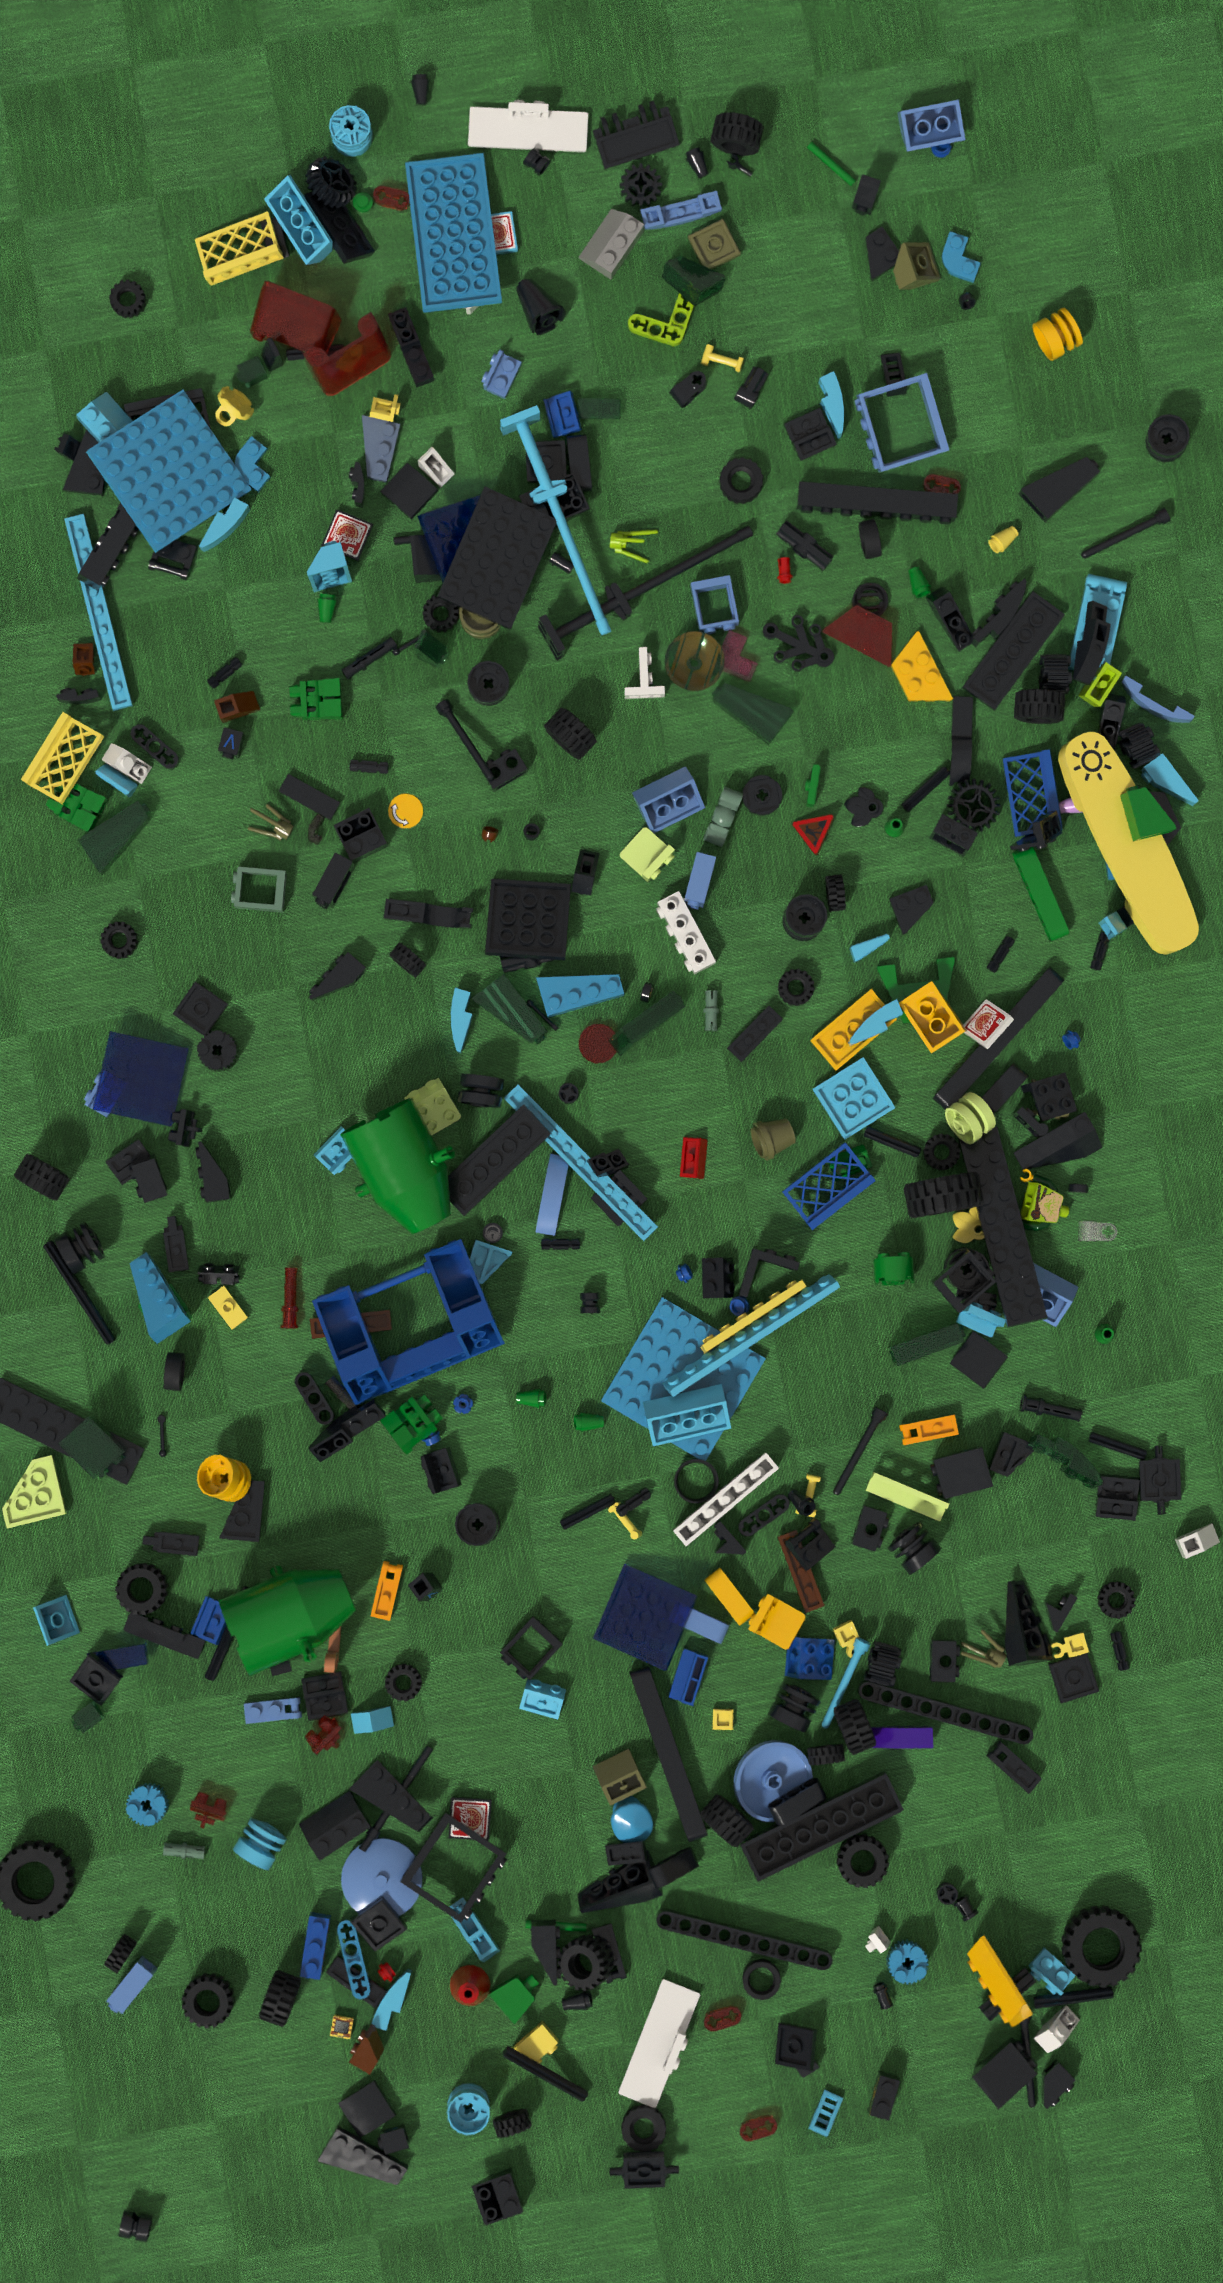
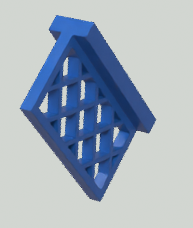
(1048, 784)
(837, 1201)

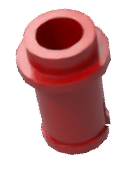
(784, 570)

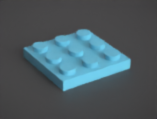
(853, 1098)

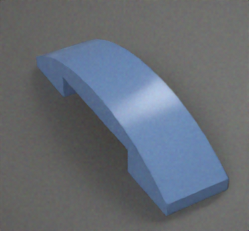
(681, 212)
(1178, 715)
(552, 1195)

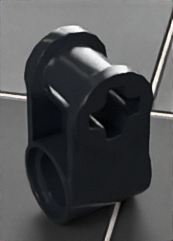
(686, 390)

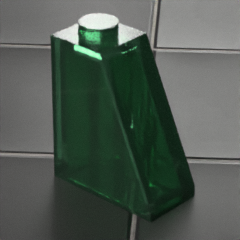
(692, 279)

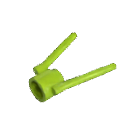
(620, 539)

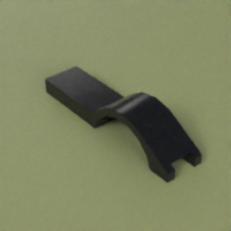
(961, 739)
(427, 914)

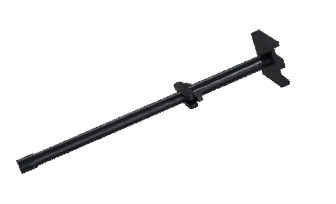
(619, 601)

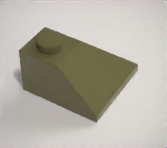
(915, 266)

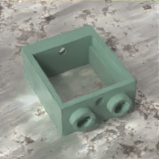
(279, 894)

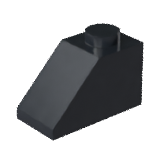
(866, 195)
(585, 872)

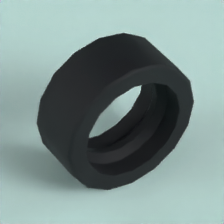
(870, 539)
(174, 1371)
(746, 1982)

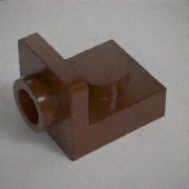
(83, 659)

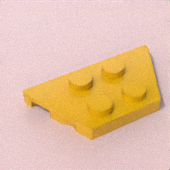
(919, 673)

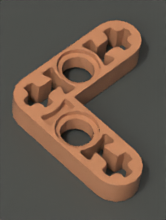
(332, 1655)

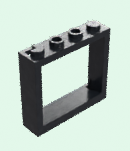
(487, 1879)

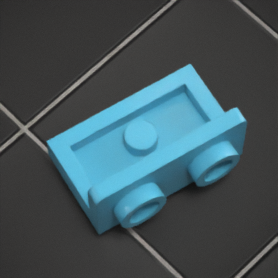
(334, 1153)
(980, 1320)

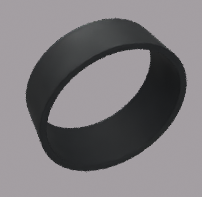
(715, 1486)

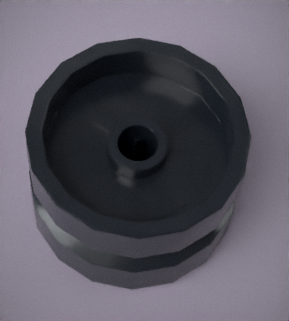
(480, 1093)

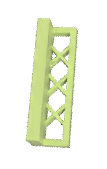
(906, 1496)

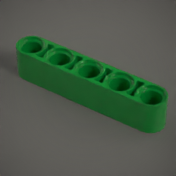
(1041, 894)

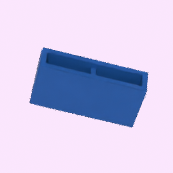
(688, 1676)

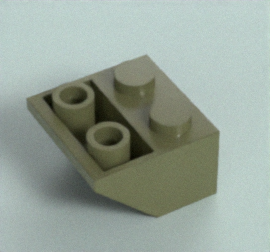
(619, 1777)

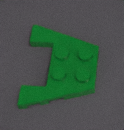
(902, 991)

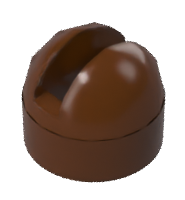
(489, 833)

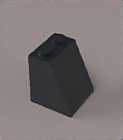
(423, 562)
(961, 1472)
(1005, 2072)

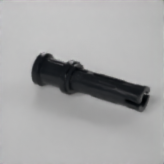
(1041, 1407)

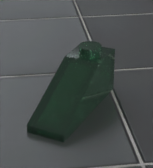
(430, 649)

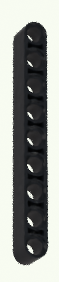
(983, 1057)
(955, 1712)
(668, 1753)
(751, 1946)

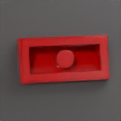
(693, 1157)

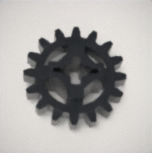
(649, 185)

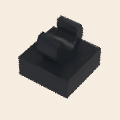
(68, 447)

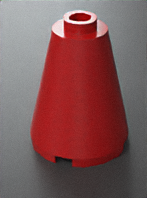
(473, 1979)

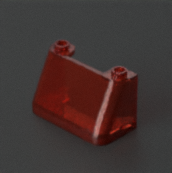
(293, 319)
(351, 361)

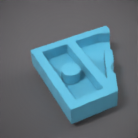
(487, 1259)

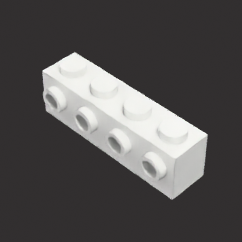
(686, 933)

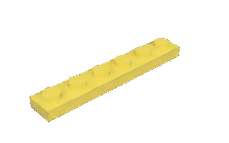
(745, 1320)

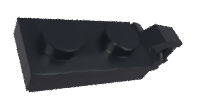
(175, 1246)
(173, 1543)

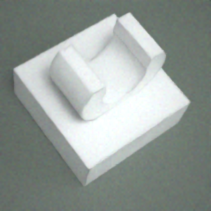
(877, 1940)

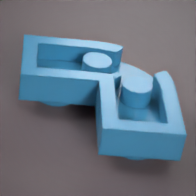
(954, 261)
(246, 464)

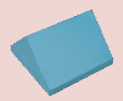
(56, 1620)

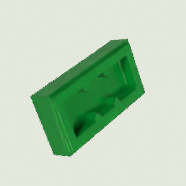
(812, 785)

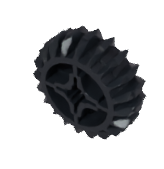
(331, 182)
(979, 788)

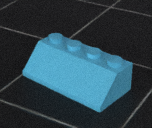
(299, 221)
(103, 417)
(329, 567)
(687, 1415)

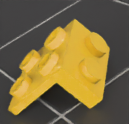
(777, 1621)

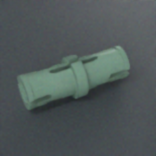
(711, 1010)
(183, 1850)

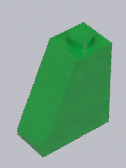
(1145, 814)

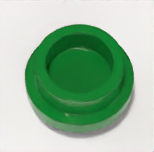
(362, 202)

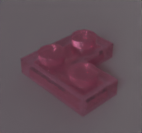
(734, 663)

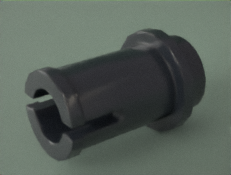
(561, 562)
(881, 1992)

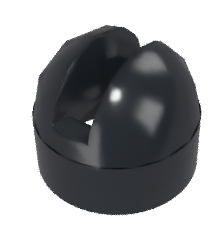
(969, 304)
(533, 829)

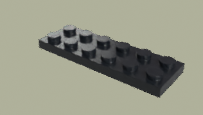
(1013, 651)
(495, 1159)

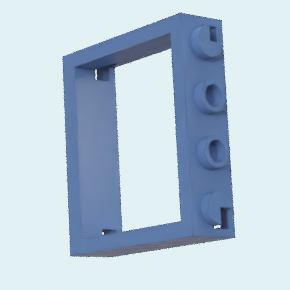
(933, 416)

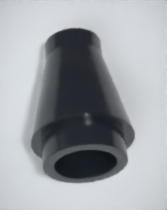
(420, 85)
(697, 162)
(802, 1503)
(578, 2001)

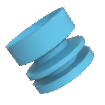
(348, 141)
(262, 1840)
(468, 2120)

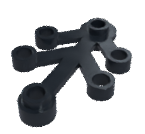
(801, 646)

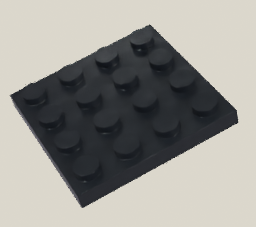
(528, 919)

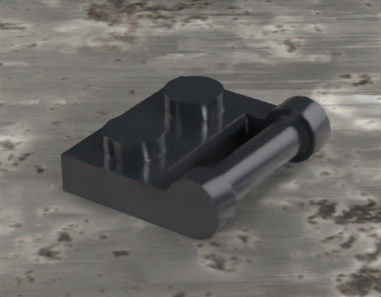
(177, 552)
(1026, 1118)
(815, 1549)

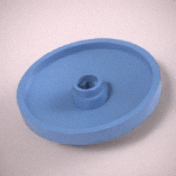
(767, 1774)
(378, 1874)

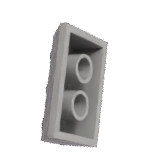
(612, 242)

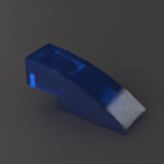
(124, 1656)

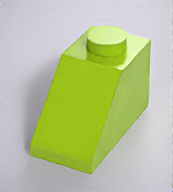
(1101, 685)

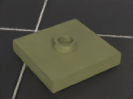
(714, 245)

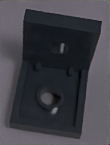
(768, 1256)

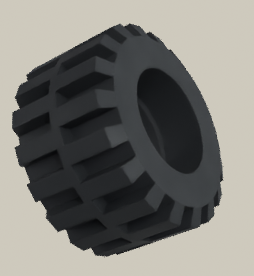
(737, 134)
(1039, 706)
(570, 733)
(41, 1177)
(124, 1593)
(854, 1726)
(726, 1820)
(871, 1876)
(574, 1971)
(280, 1998)
(203, 2017)

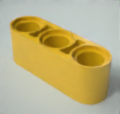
(729, 1596)

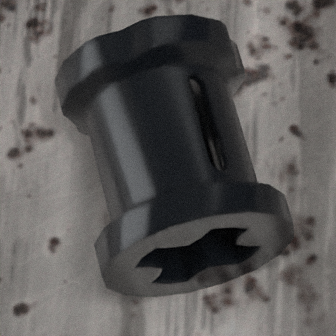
(965, 1907)

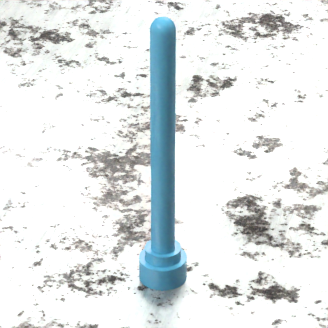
(860, 1647)

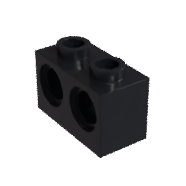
(507, 774)

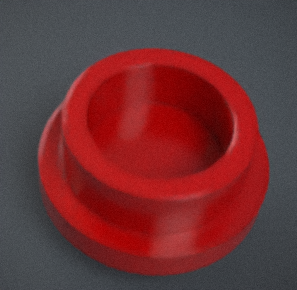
(386, 1972)

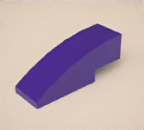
(903, 1737)

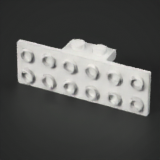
(528, 128)
(659, 2043)

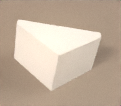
(435, 467)

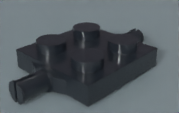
(1160, 1480)
(644, 2170)

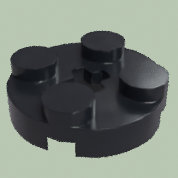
(768, 786)

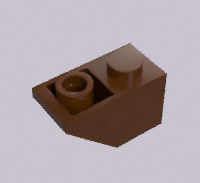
(236, 705)
(368, 2051)

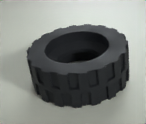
(755, 474)
(632, 2139)

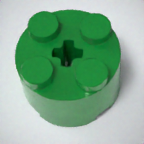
(893, 1269)

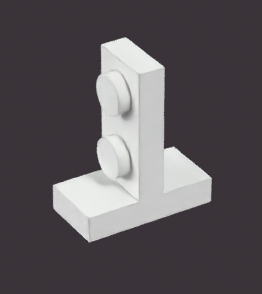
(644, 690)

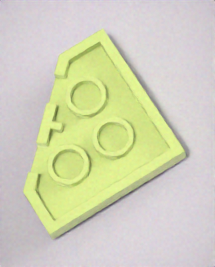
(35, 1495)

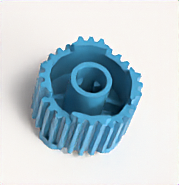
(135, 1805)
(917, 1967)

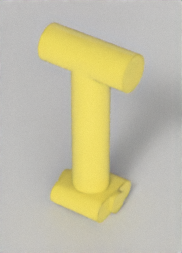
(708, 355)
(813, 1479)
(634, 1532)

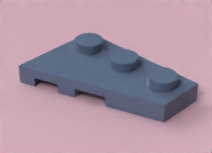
(380, 445)

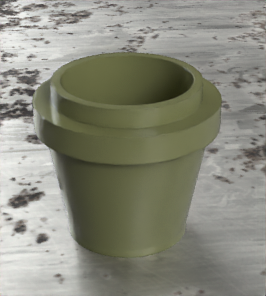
(772, 1137)

